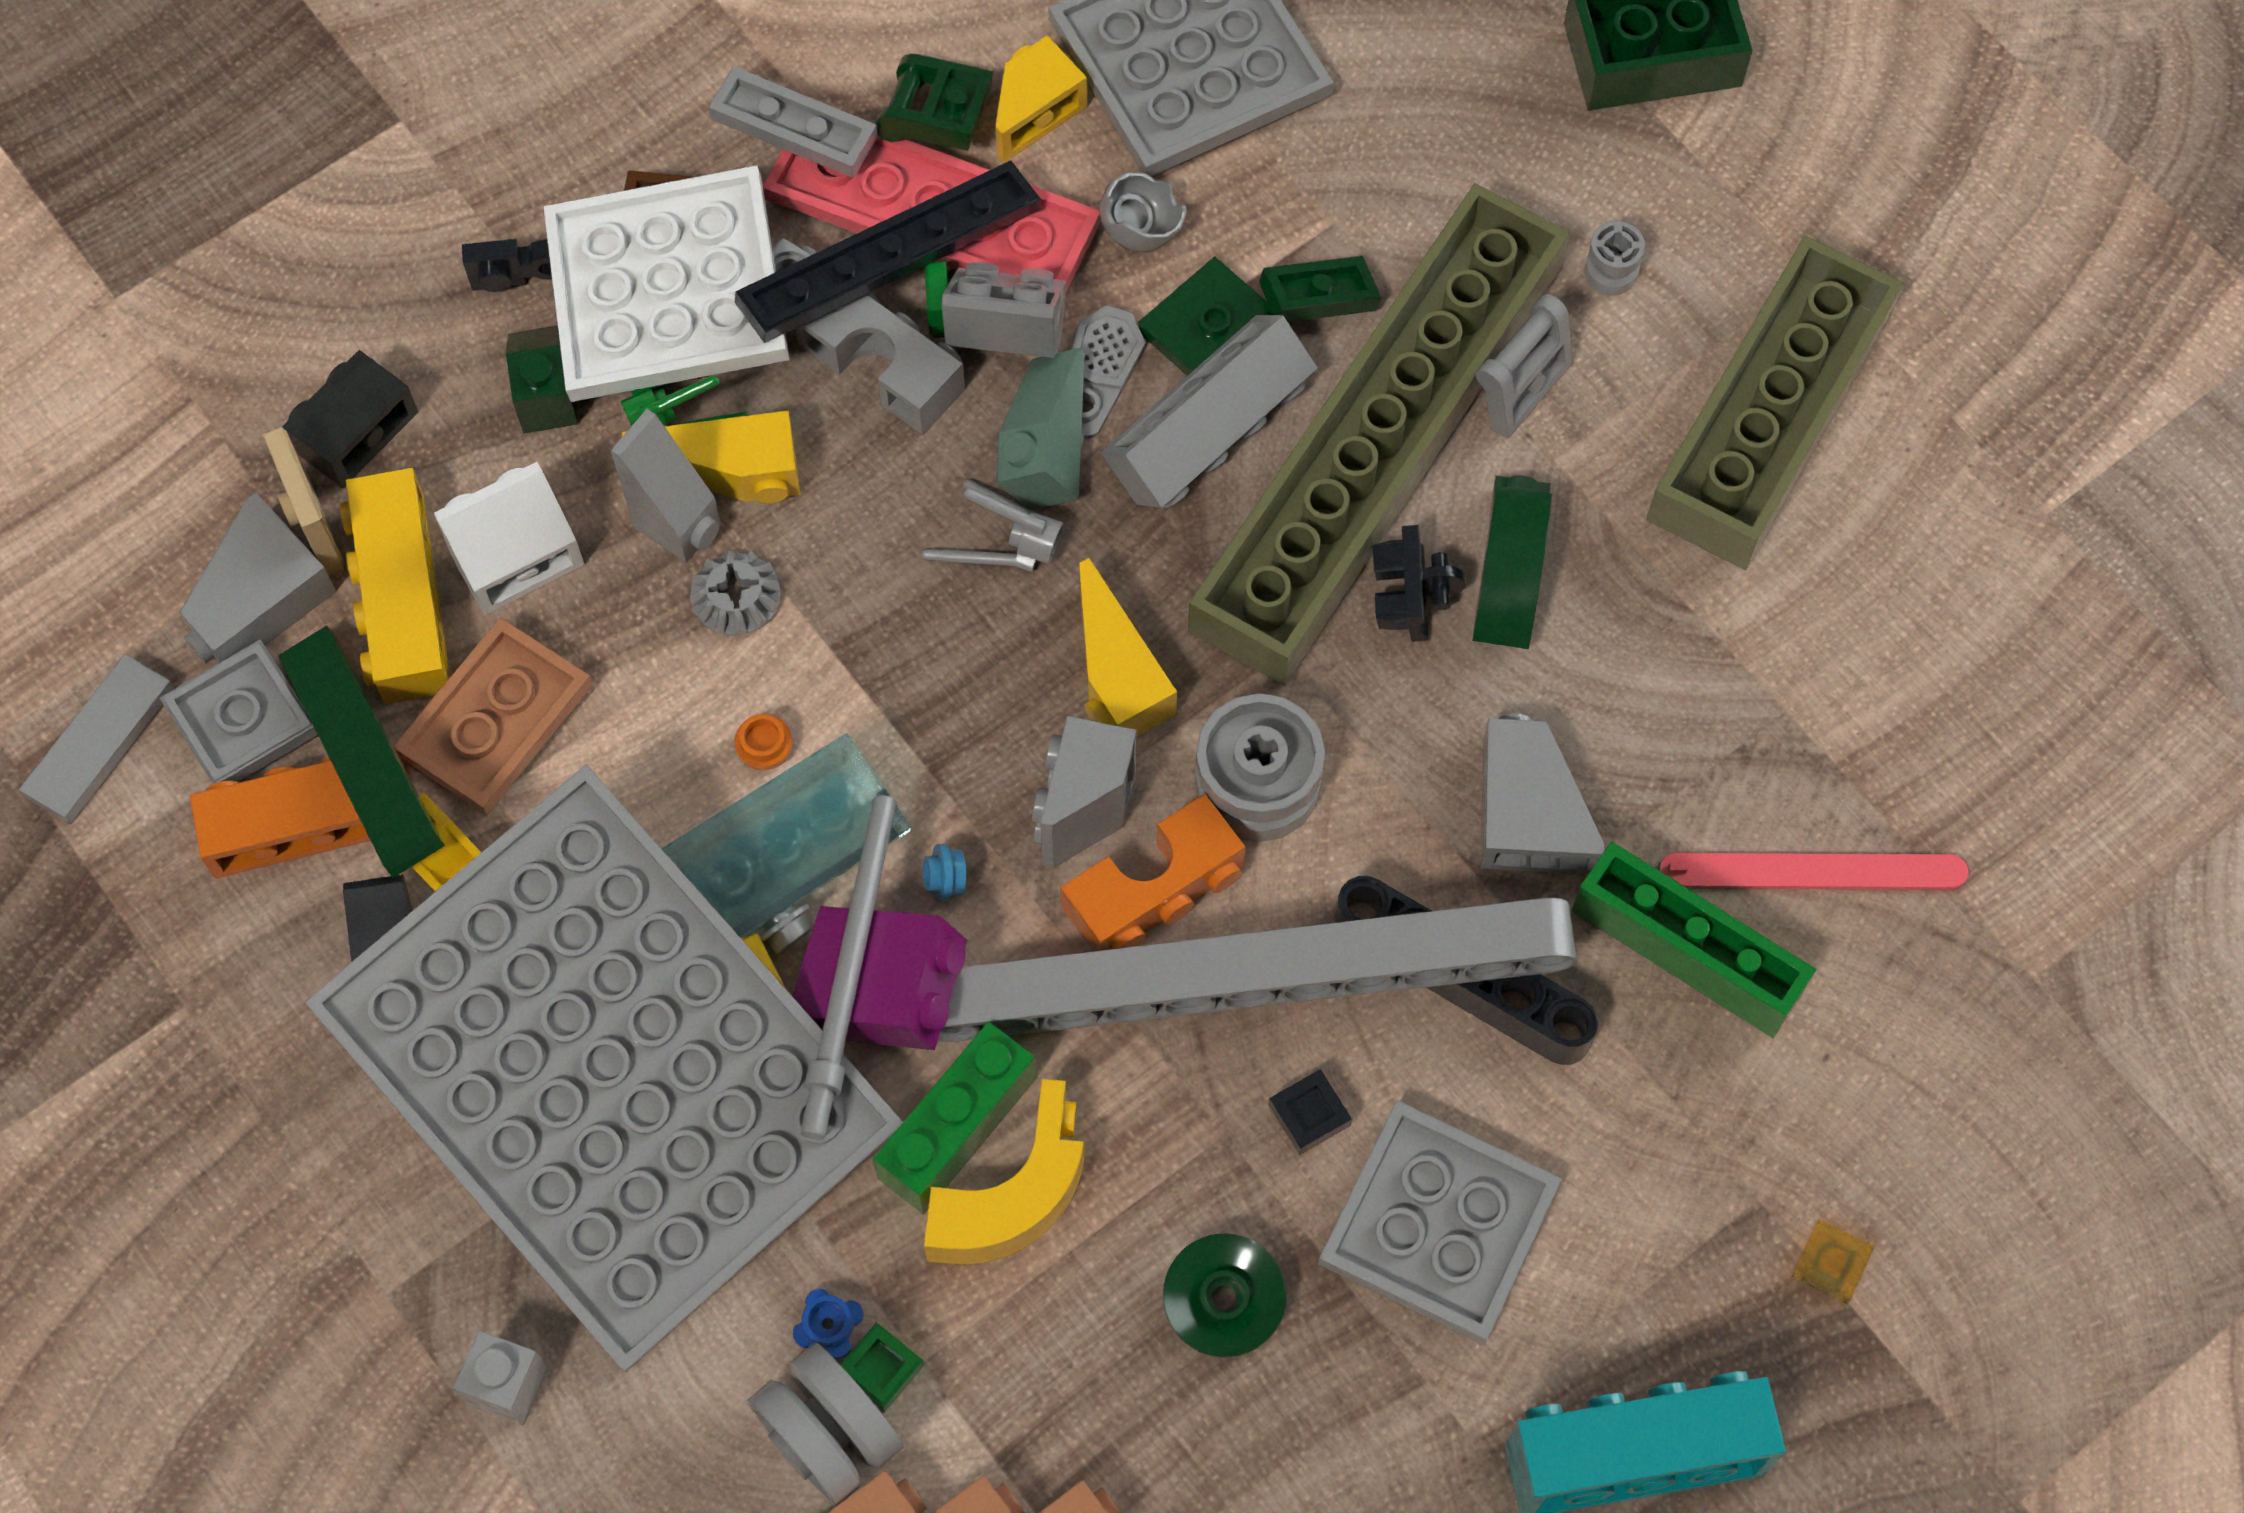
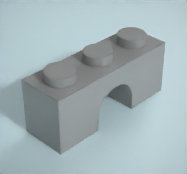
(922, 374)

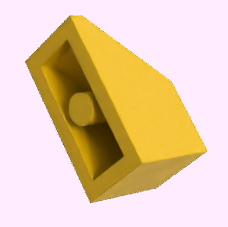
(1037, 96)

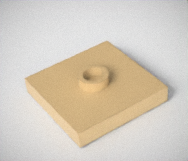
(302, 503)

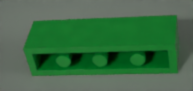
(1692, 939)

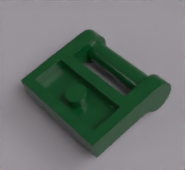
(951, 107)

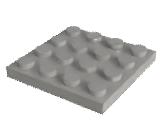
(1189, 70)

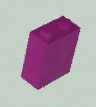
(902, 978)

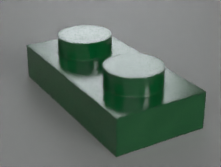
(1320, 289)

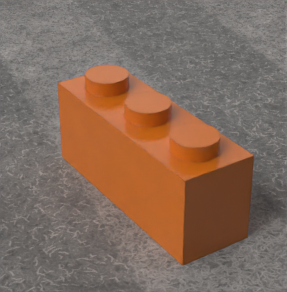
(274, 819)

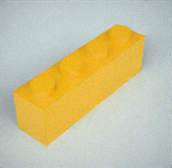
(396, 586)

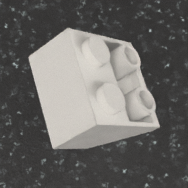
(509, 537)

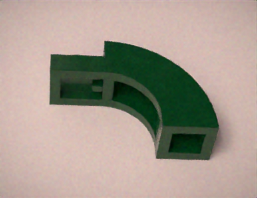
(1512, 561)

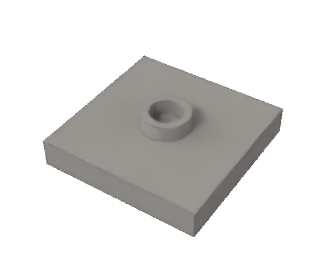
(239, 715)

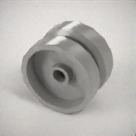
(1260, 765)
(833, 1417)

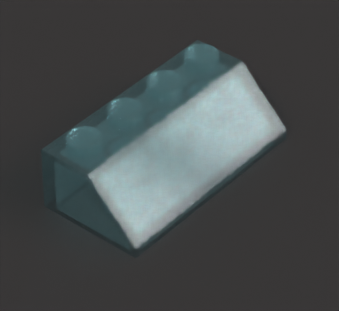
(784, 837)

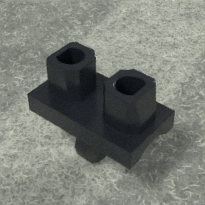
(1409, 607)

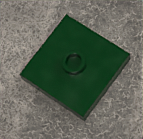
(1201, 315)

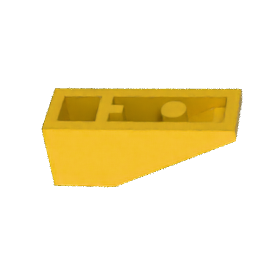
(743, 455)
(1122, 674)

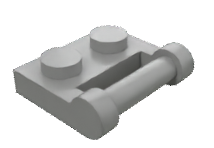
(1527, 366)

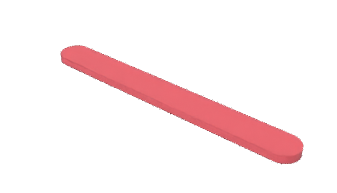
(1816, 871)

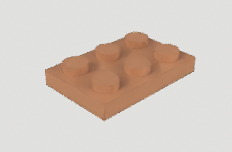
(493, 716)

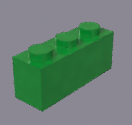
(955, 1117)

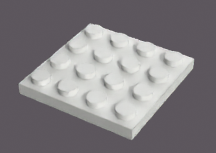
(654, 280)

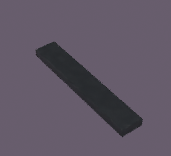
(886, 251)

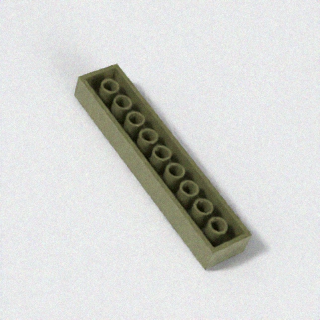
(1376, 435)

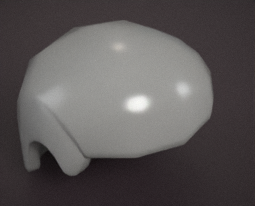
(1140, 212)

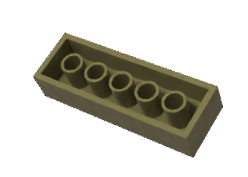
(1774, 402)

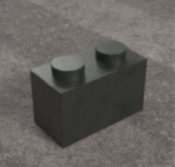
(350, 418)

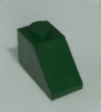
(538, 380)

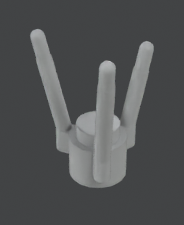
(1032, 534)

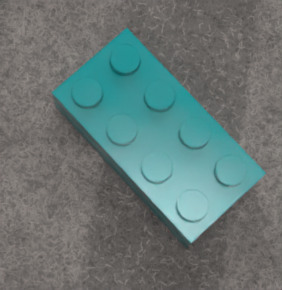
(1644, 1445)

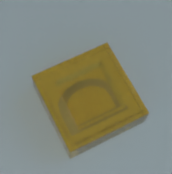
(1832, 1261)

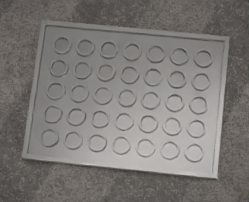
(601, 1066)

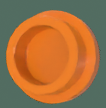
(763, 742)

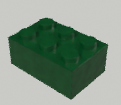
(1655, 48)

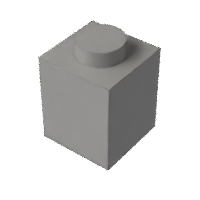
(500, 1377)

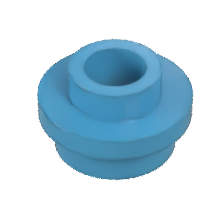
(944, 872)

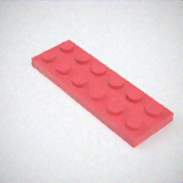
(907, 174)

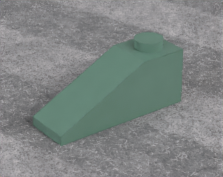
(1043, 433)

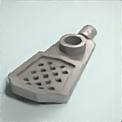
(1102, 388)

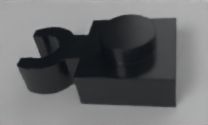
(504, 264)

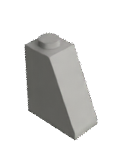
(253, 585)
(1532, 803)

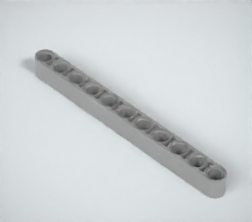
(1263, 968)

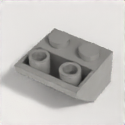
(1004, 310)
(1085, 789)

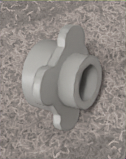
(787, 928)

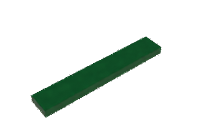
(361, 752)

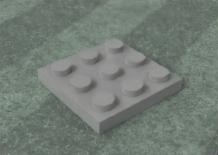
(1440, 1222)

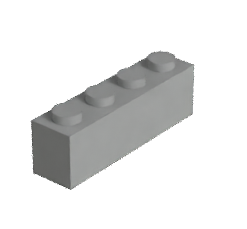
(1210, 411)

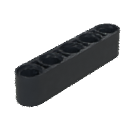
(1483, 999)

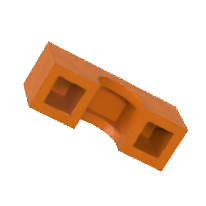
(1118, 911)

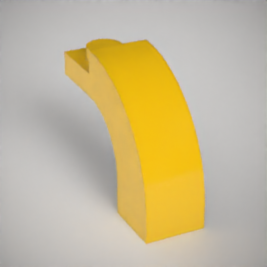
(1013, 1215)

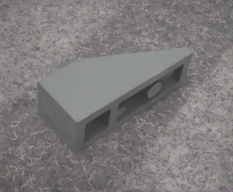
(664, 490)

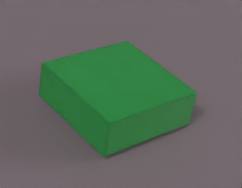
(935, 285)
(882, 1366)

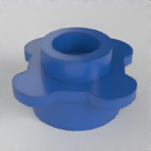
(822, 1307)

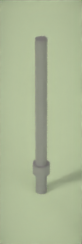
(825, 1073)

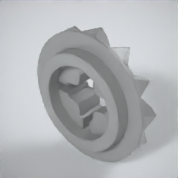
(756, 603)

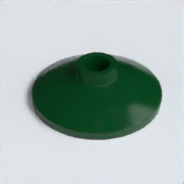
(1232, 1264)

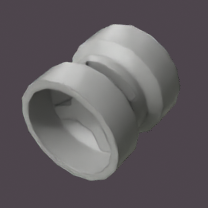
(1614, 258)

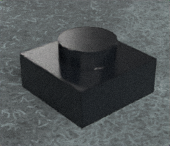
(1310, 1112)

